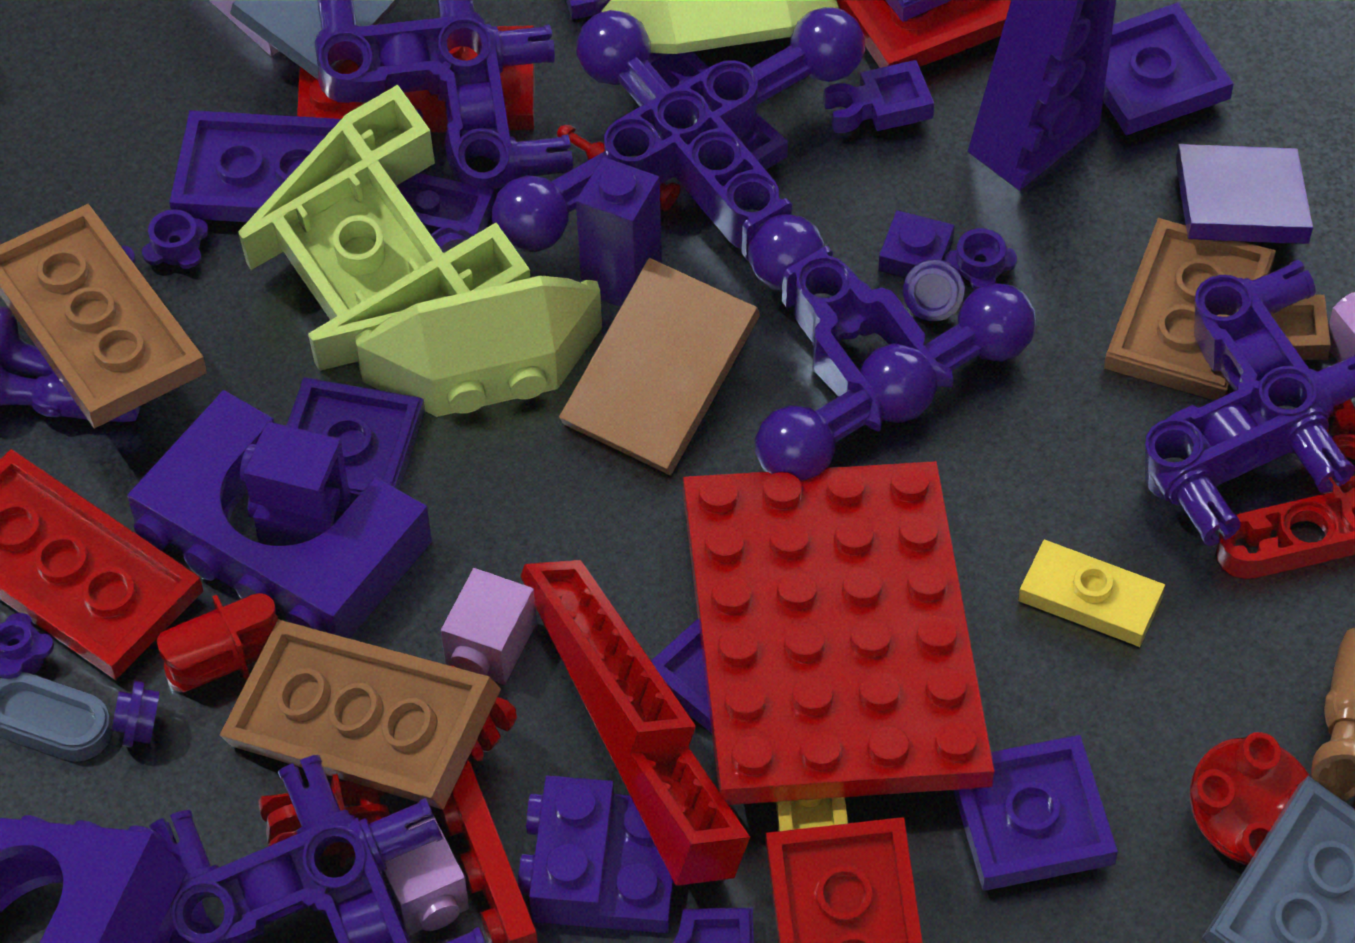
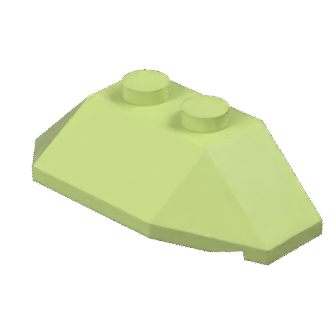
(712, 24)
(483, 344)

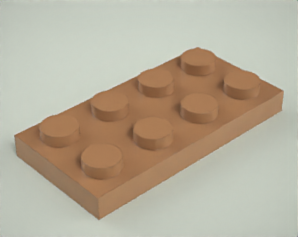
(95, 316)
(364, 710)

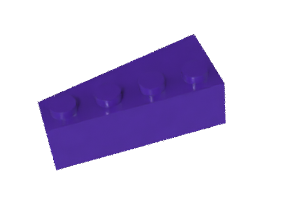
(1043, 86)

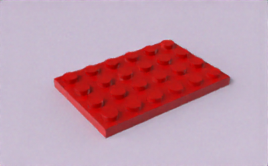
(834, 635)

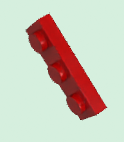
(486, 863)

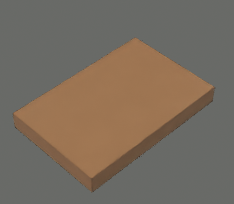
(1158, 319)
(659, 366)

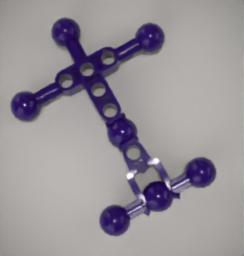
(781, 247)

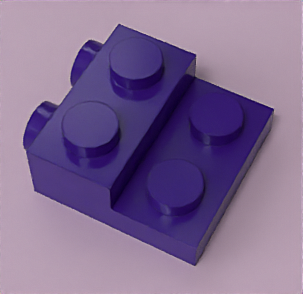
(593, 860)

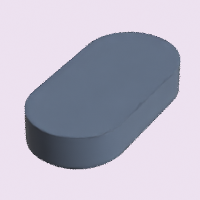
(53, 718)

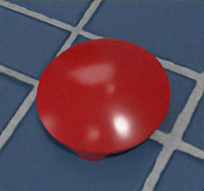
(1242, 792)

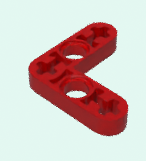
(1331, 511)

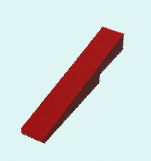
(639, 725)

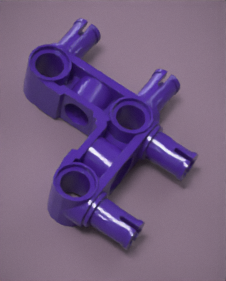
(419, 59)
(1248, 424)
(290, 874)

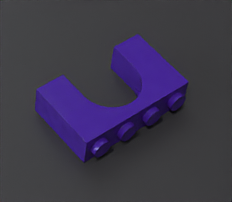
(314, 584)
(111, 878)

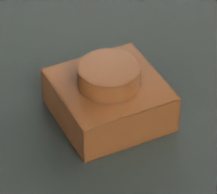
(1306, 327)

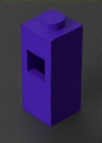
(618, 227)

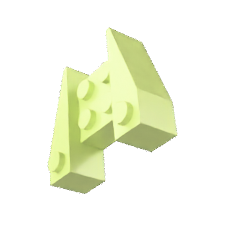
(360, 237)

